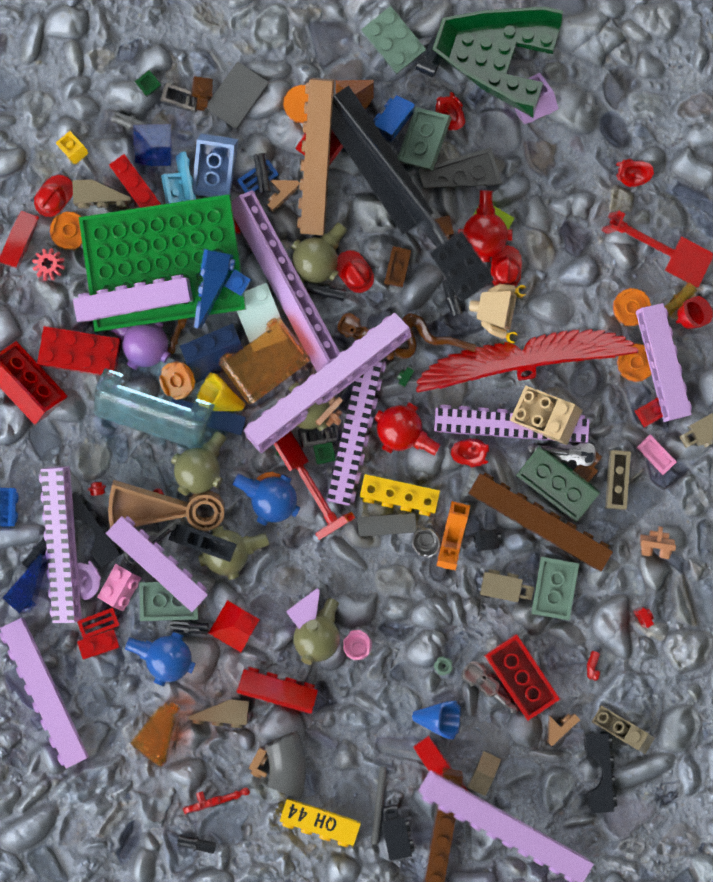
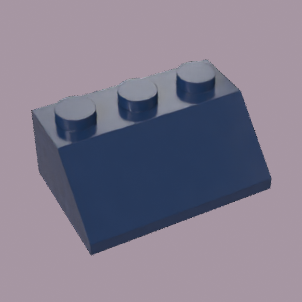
(205, 352)

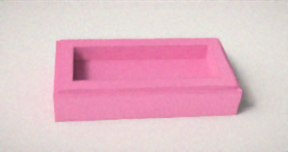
(656, 454)

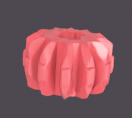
(53, 258)

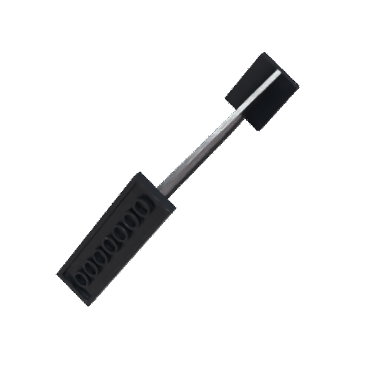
(401, 197)

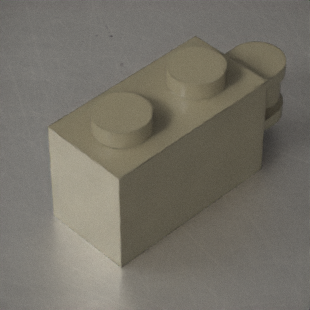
(701, 431)
(504, 587)

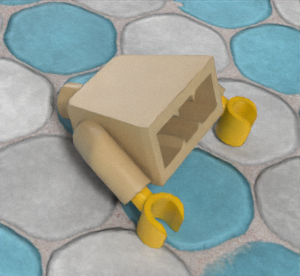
(497, 309)

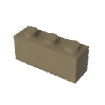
(617, 480)

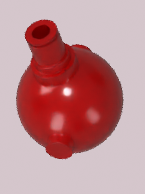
(486, 229)
(402, 429)

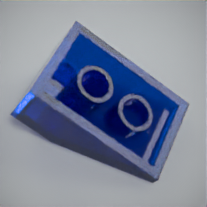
(27, 587)

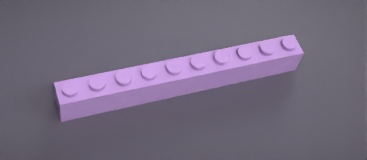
(284, 280)
(327, 382)
(505, 827)

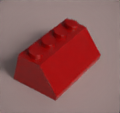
(28, 384)
(277, 690)

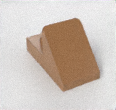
(286, 189)
(555, 731)

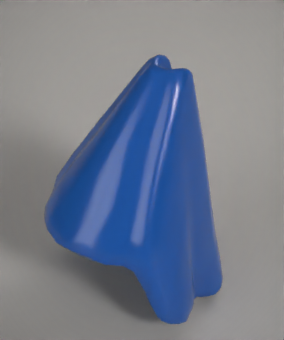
(440, 718)

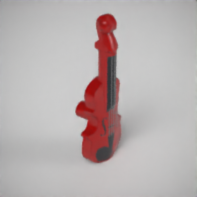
(214, 801)

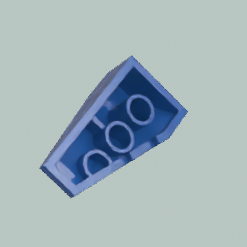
(215, 271)

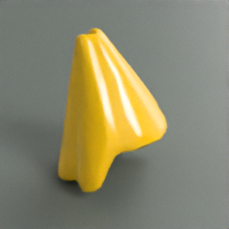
(220, 394)

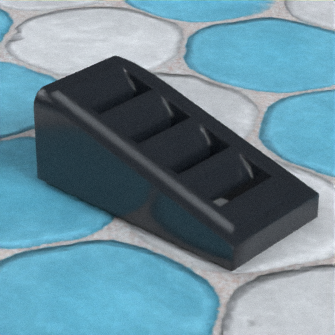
(170, 102)
(303, 440)

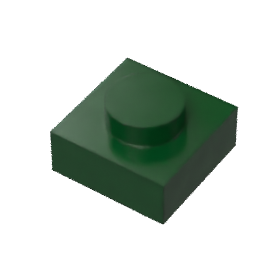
(148, 83)
(404, 376)
(324, 453)

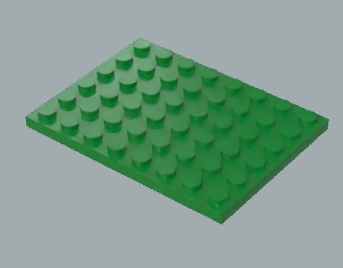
(155, 245)

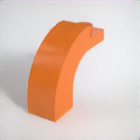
(453, 535)

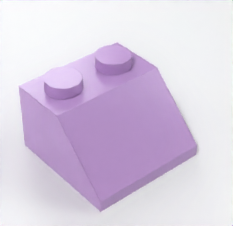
(546, 104)
(305, 609)

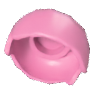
(357, 645)

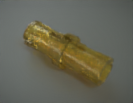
(679, 298)

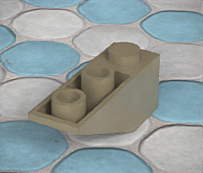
(93, 193)
(229, 711)
(623, 729)

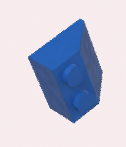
(394, 117)

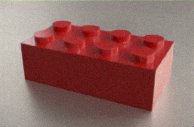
(78, 351)
(521, 677)

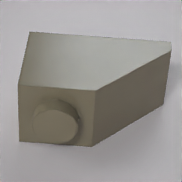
(484, 773)

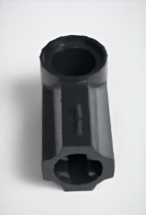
(429, 61)

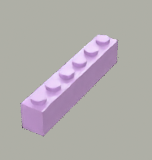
(132, 300)
(663, 362)
(156, 563)

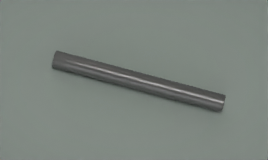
(379, 805)

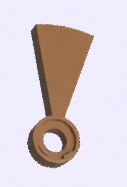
(151, 507)

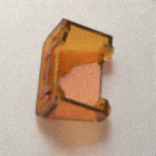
(265, 361)
(159, 734)

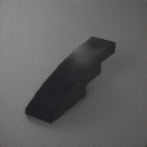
(203, 542)

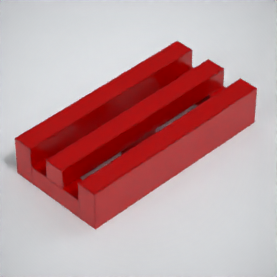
(113, 617)

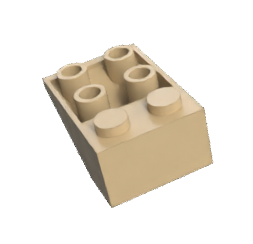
(546, 415)

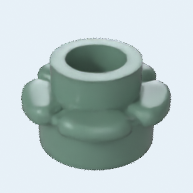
(448, 666)

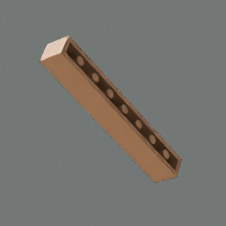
(317, 156)

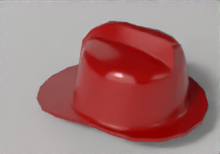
(53, 195)
(507, 267)
(355, 271)
(695, 313)

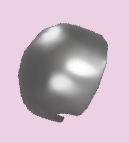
(426, 542)

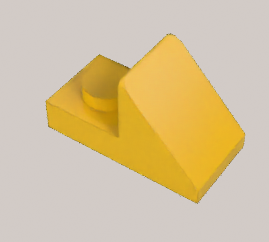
(72, 147)

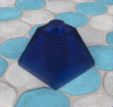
(153, 144)

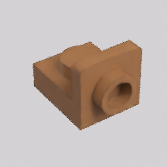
(259, 759)

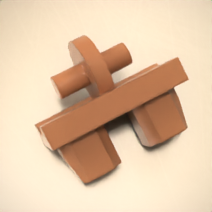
(333, 417)
(659, 540)

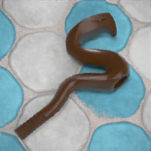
(413, 320)

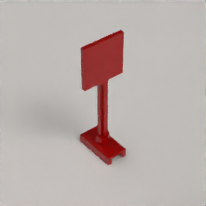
(686, 261)
(295, 459)

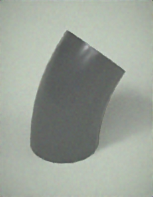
(287, 764)

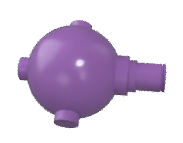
(144, 344)

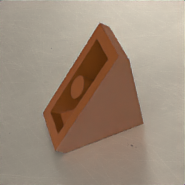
(362, 89)

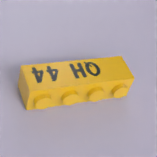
(319, 821)

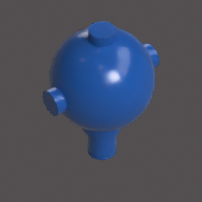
(271, 498)
(165, 658)

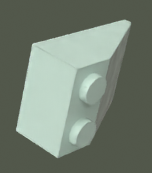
(259, 311)

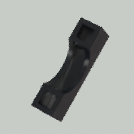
(104, 549)
(601, 797)

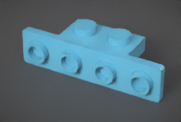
(178, 185)

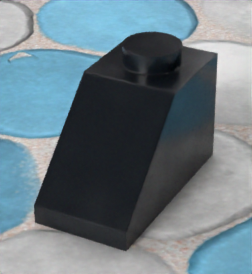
(487, 540)

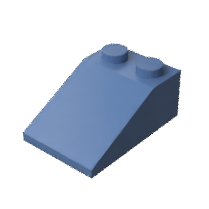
(214, 165)

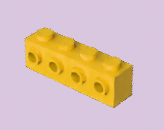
(399, 494)

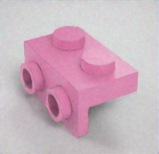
(119, 587)

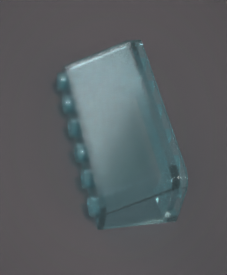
(150, 413)

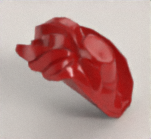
(453, 107)
(634, 173)
(470, 452)

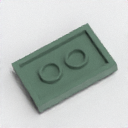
(393, 40)
(424, 139)
(555, 588)
(160, 604)

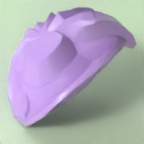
(88, 580)

